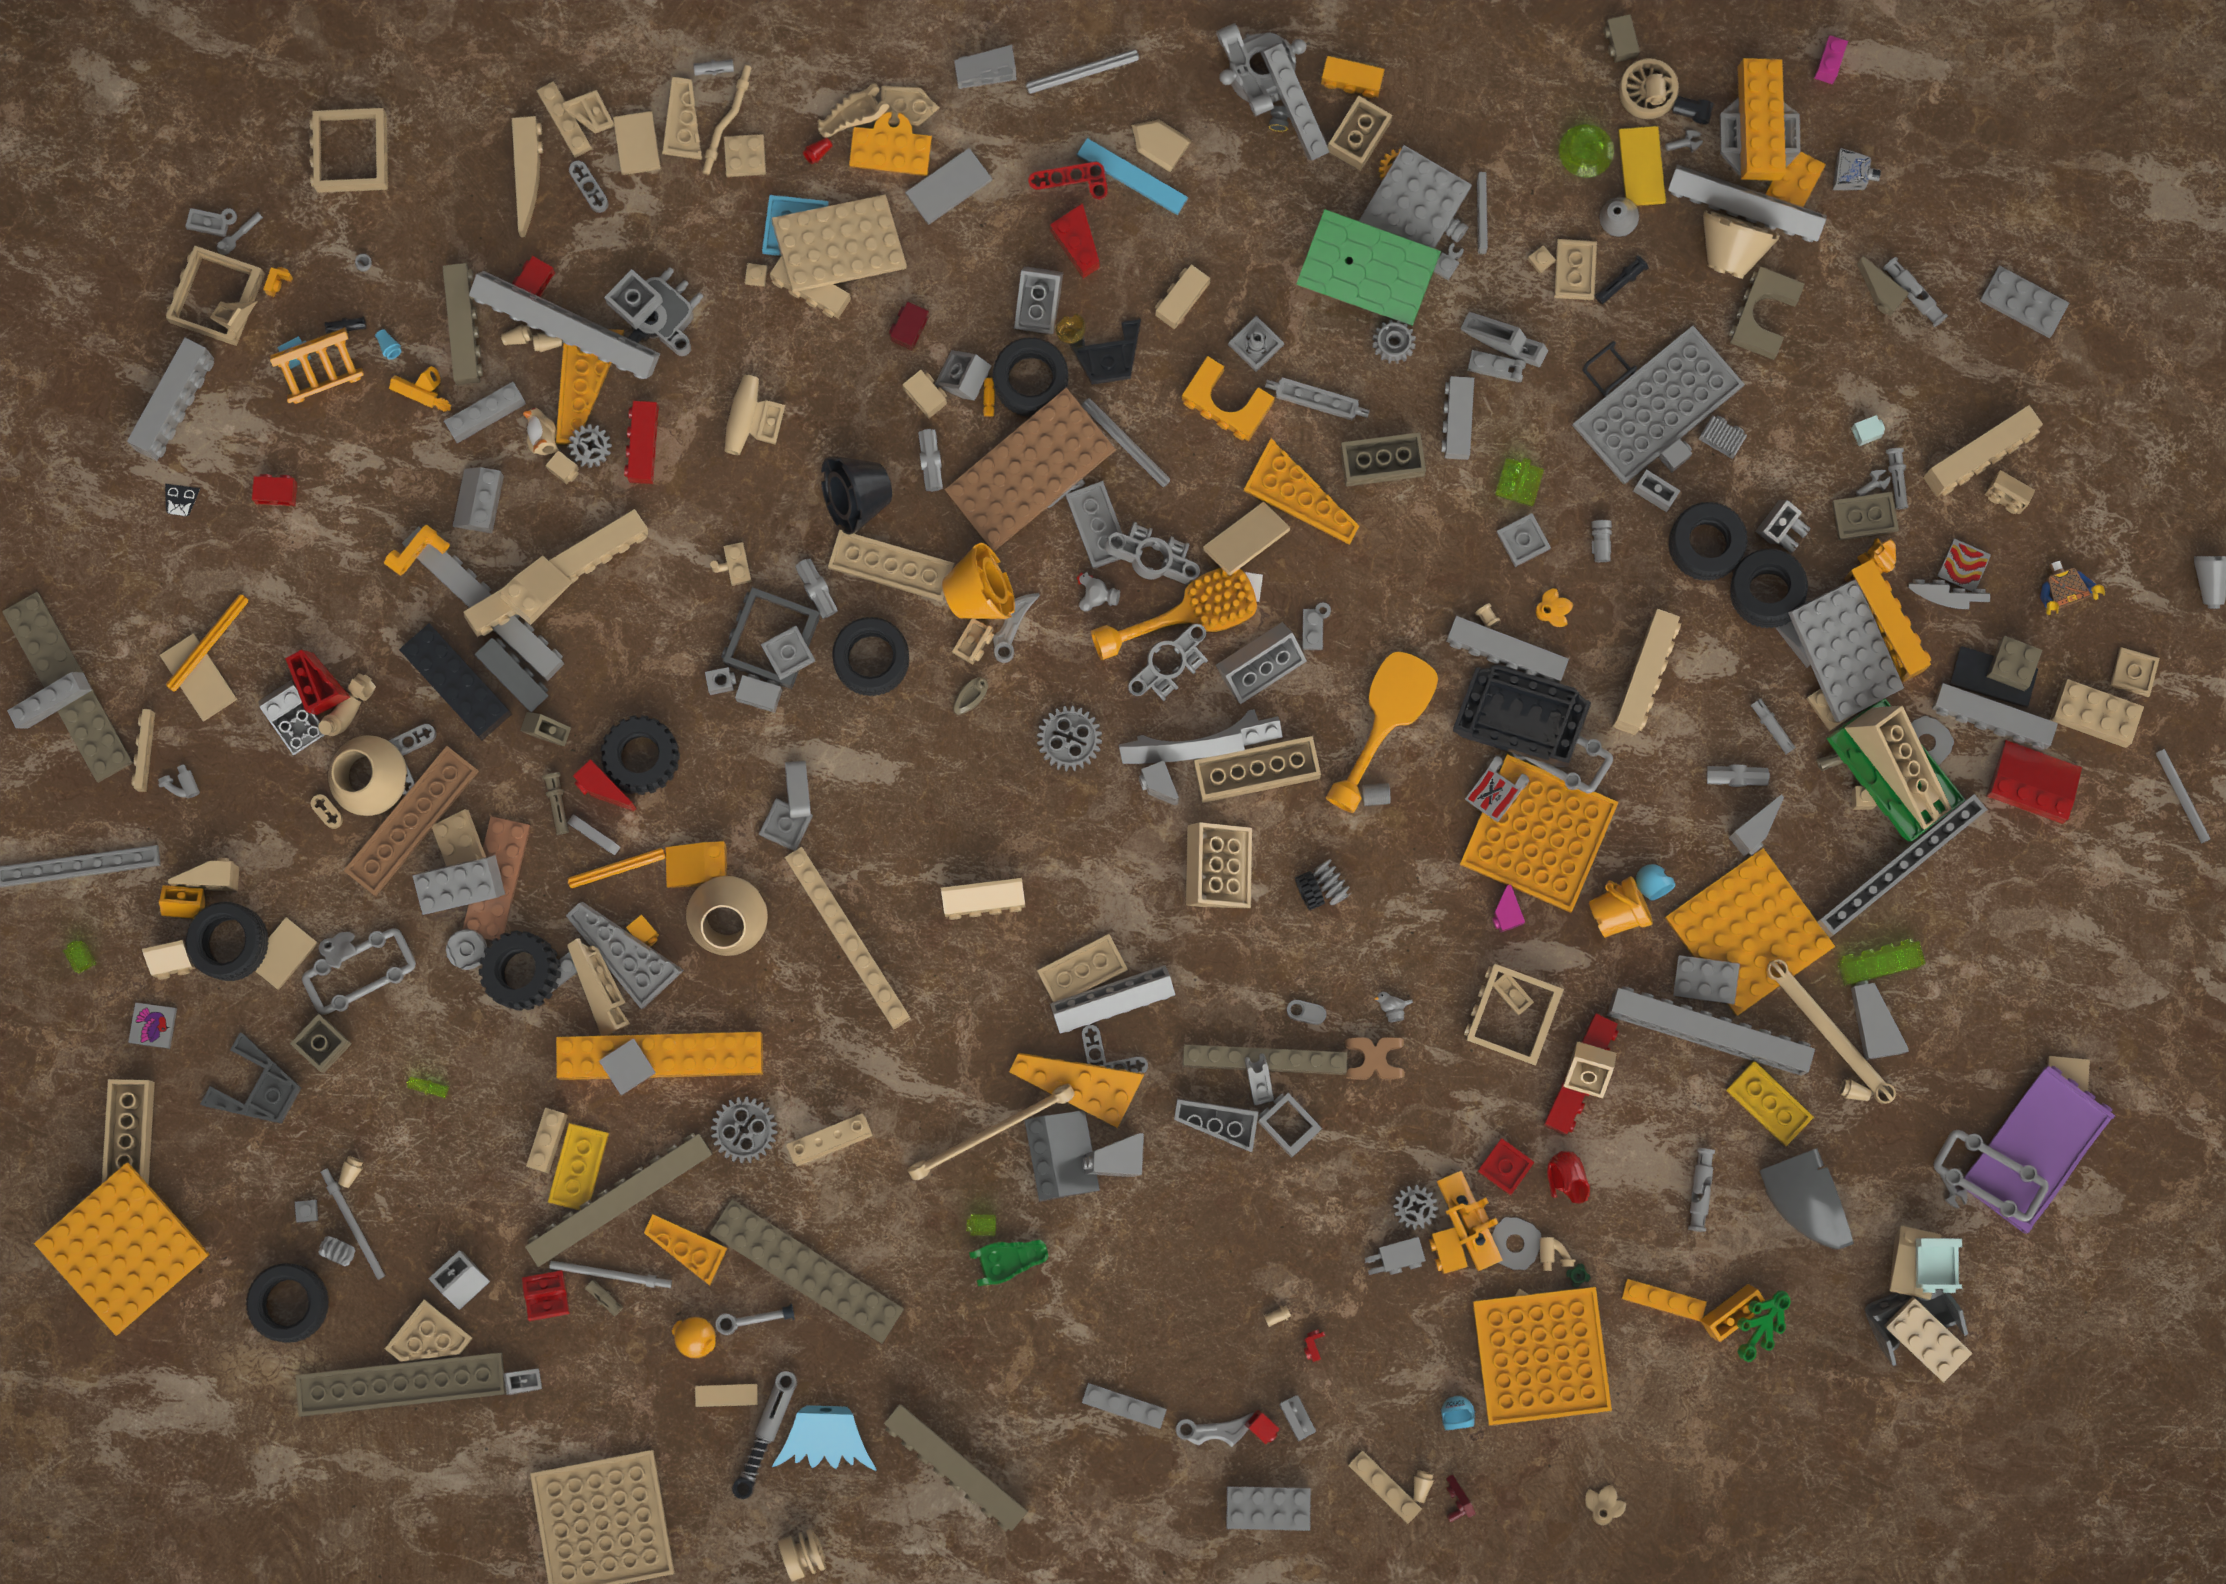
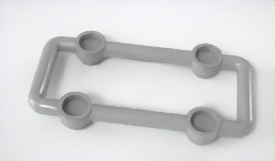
(1573, 780)
(394, 974)
(1955, 1177)

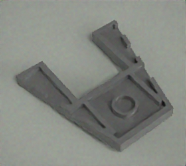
(271, 1095)

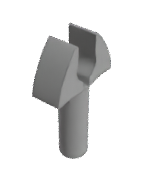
(1685, 142)
(1874, 483)
(1953, 1190)

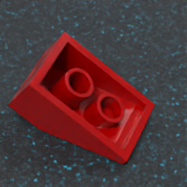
(595, 783)

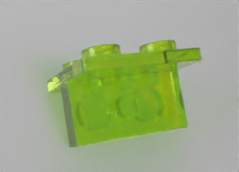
(1519, 481)

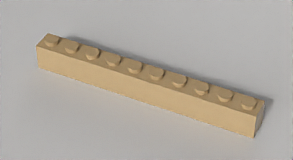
(572, 563)
(847, 938)

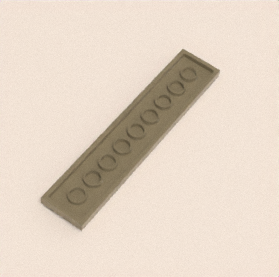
(53, 660)
(807, 1271)
(400, 1384)

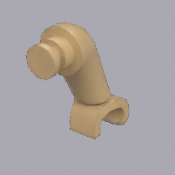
(344, 712)

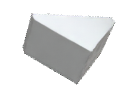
(522, 1381)

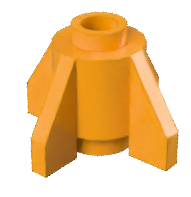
(1881, 553)

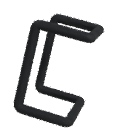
(1630, 370)

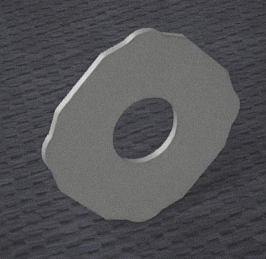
(1941, 734)
(1530, 1235)

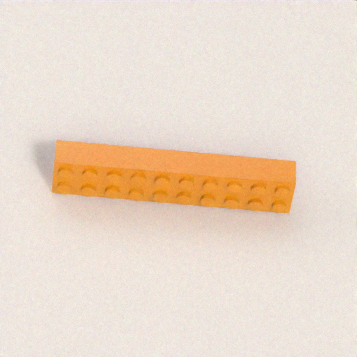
(667, 1053)

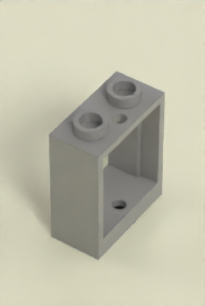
(1299, 1144)

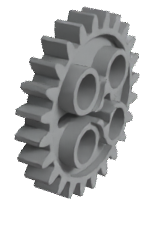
(1062, 755)
(759, 1140)

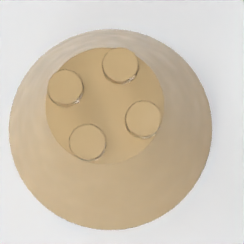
(1735, 243)

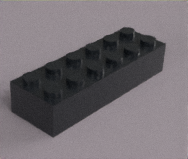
(455, 682)

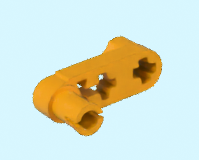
(401, 562)

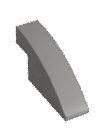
(1504, 338)

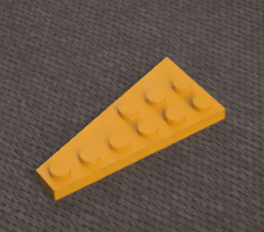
(579, 386)
(1292, 490)
(1097, 1089)

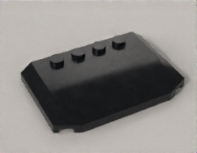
(1522, 715)

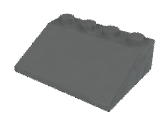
(1057, 1155)

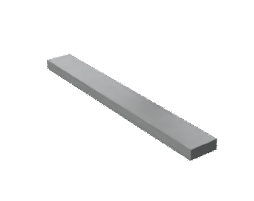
(79, 866)

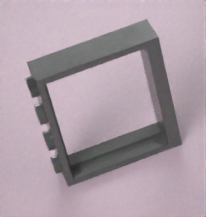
(742, 617)

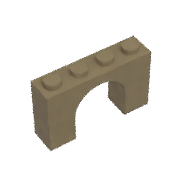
(1747, 332)

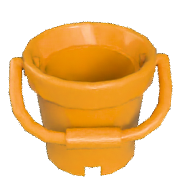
(1620, 908)

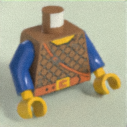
(2066, 588)

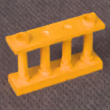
(319, 346)

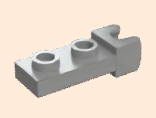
(1259, 1080)

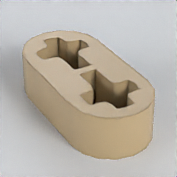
(323, 814)

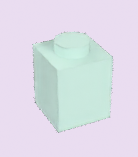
(1868, 430)

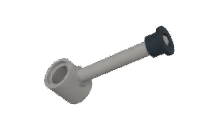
(786, 1313)

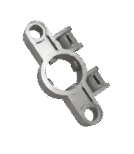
(1173, 552)
(1150, 675)

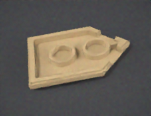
(910, 102)
(1160, 143)

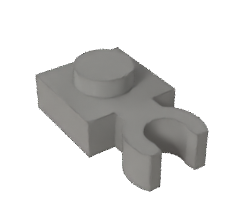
(1447, 264)

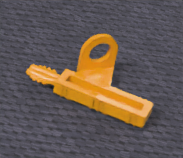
(421, 390)

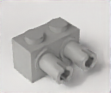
(1779, 521)

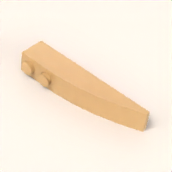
(527, 167)

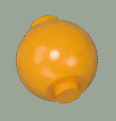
(694, 1337)

